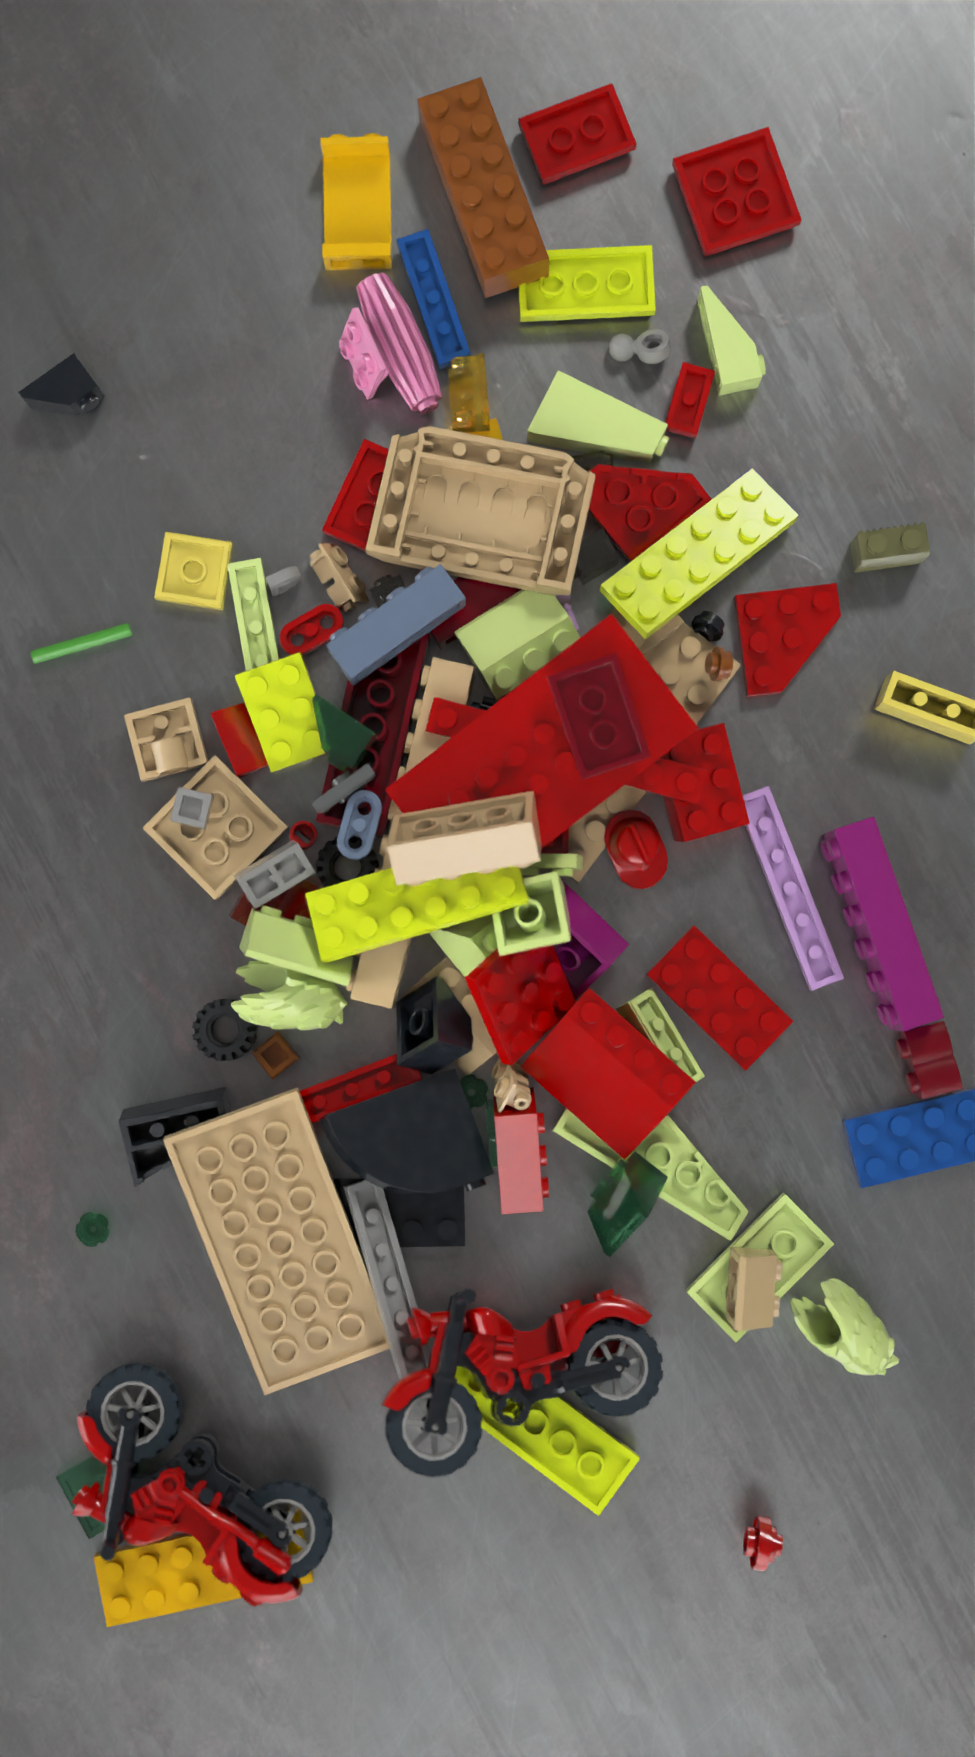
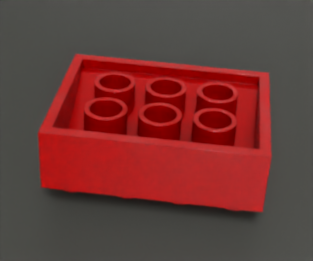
(607, 1074)

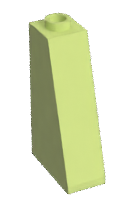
(590, 421)

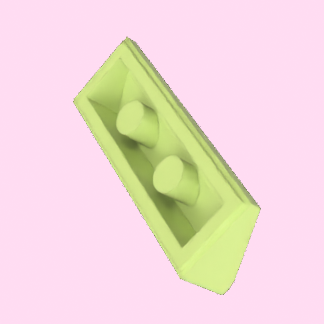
(652, 1021)

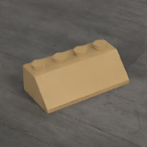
(464, 839)

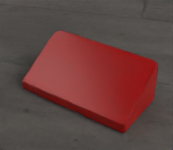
(239, 739)

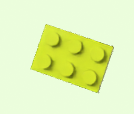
(282, 710)

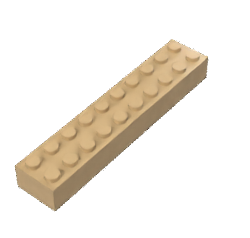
(383, 968)

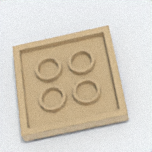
(235, 835)

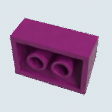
(592, 945)

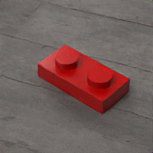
(689, 400)

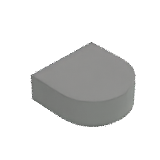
(283, 580)

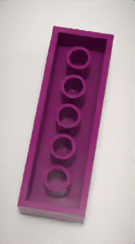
(881, 926)

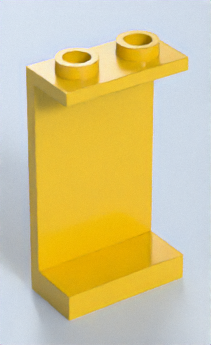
(357, 202)

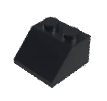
(432, 1028)

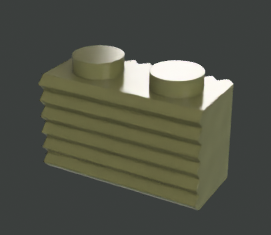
(889, 547)

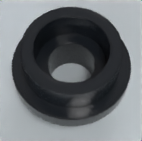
(708, 625)

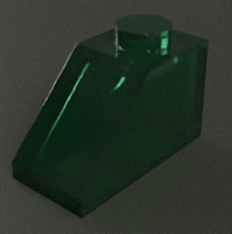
(341, 735)

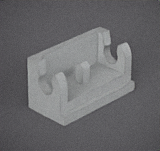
(274, 874)

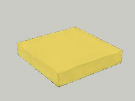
(194, 571)

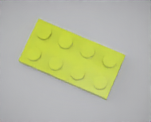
(592, 285)

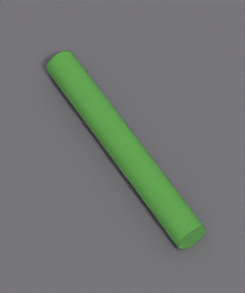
(81, 643)

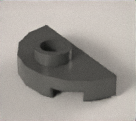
(343, 788)

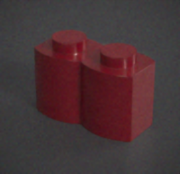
(929, 1060)

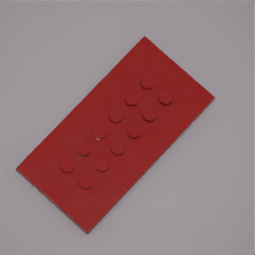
(525, 749)

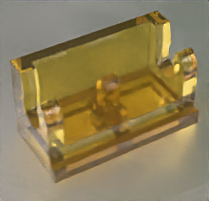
(469, 394)

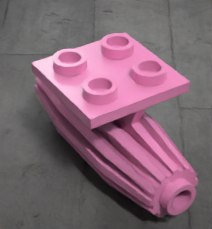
(389, 345)

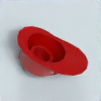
(636, 849)

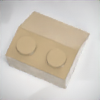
(751, 1288)

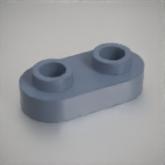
(359, 825)

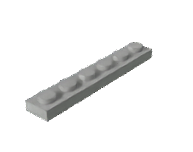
(386, 1273)

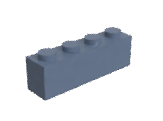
(396, 624)

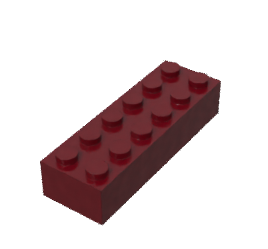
(385, 706)

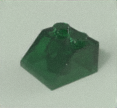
(624, 1200)

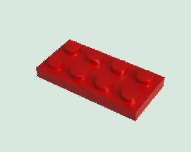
(719, 998)

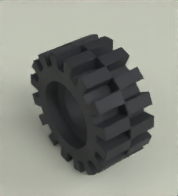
(329, 855)
(206, 1039)

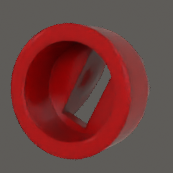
(308, 830)

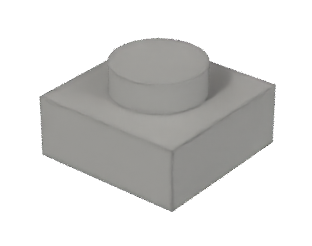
(192, 808)

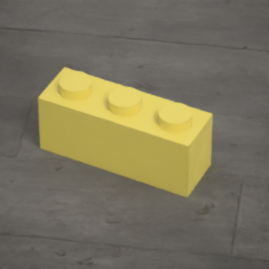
(927, 706)

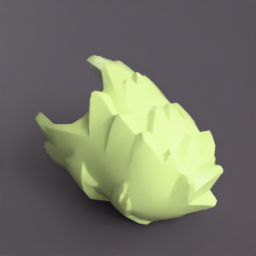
(289, 998)
(846, 1329)

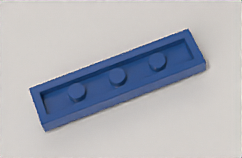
(433, 297)

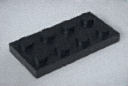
(420, 1219)

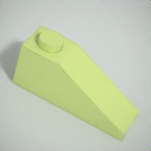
(729, 347)

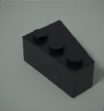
(148, 1124)

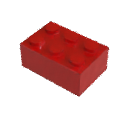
(721, 799)

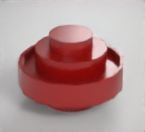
(762, 1543)

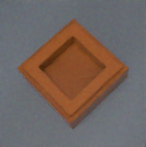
(275, 1055)

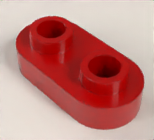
(310, 628)

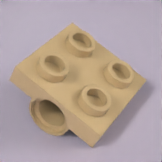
(166, 739)

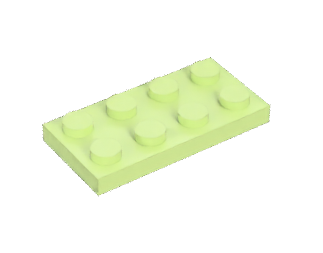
(780, 1229)

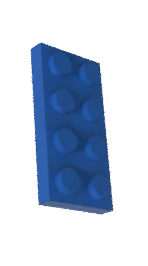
(912, 1138)

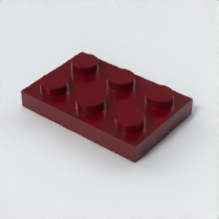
(598, 716)

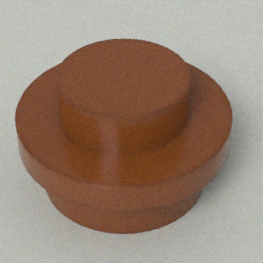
(719, 664)

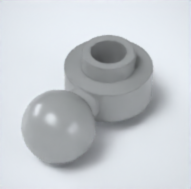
(650, 346)

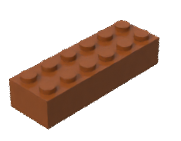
(483, 187)

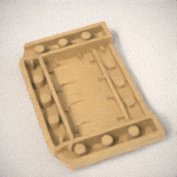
(482, 509)

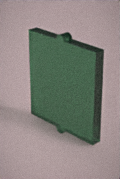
(491, 1133)

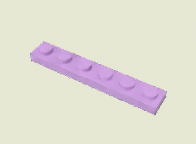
(790, 890)

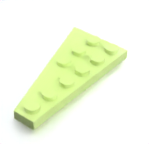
(690, 1182)

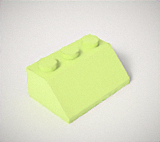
(516, 639)
(290, 945)

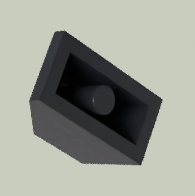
(64, 389)

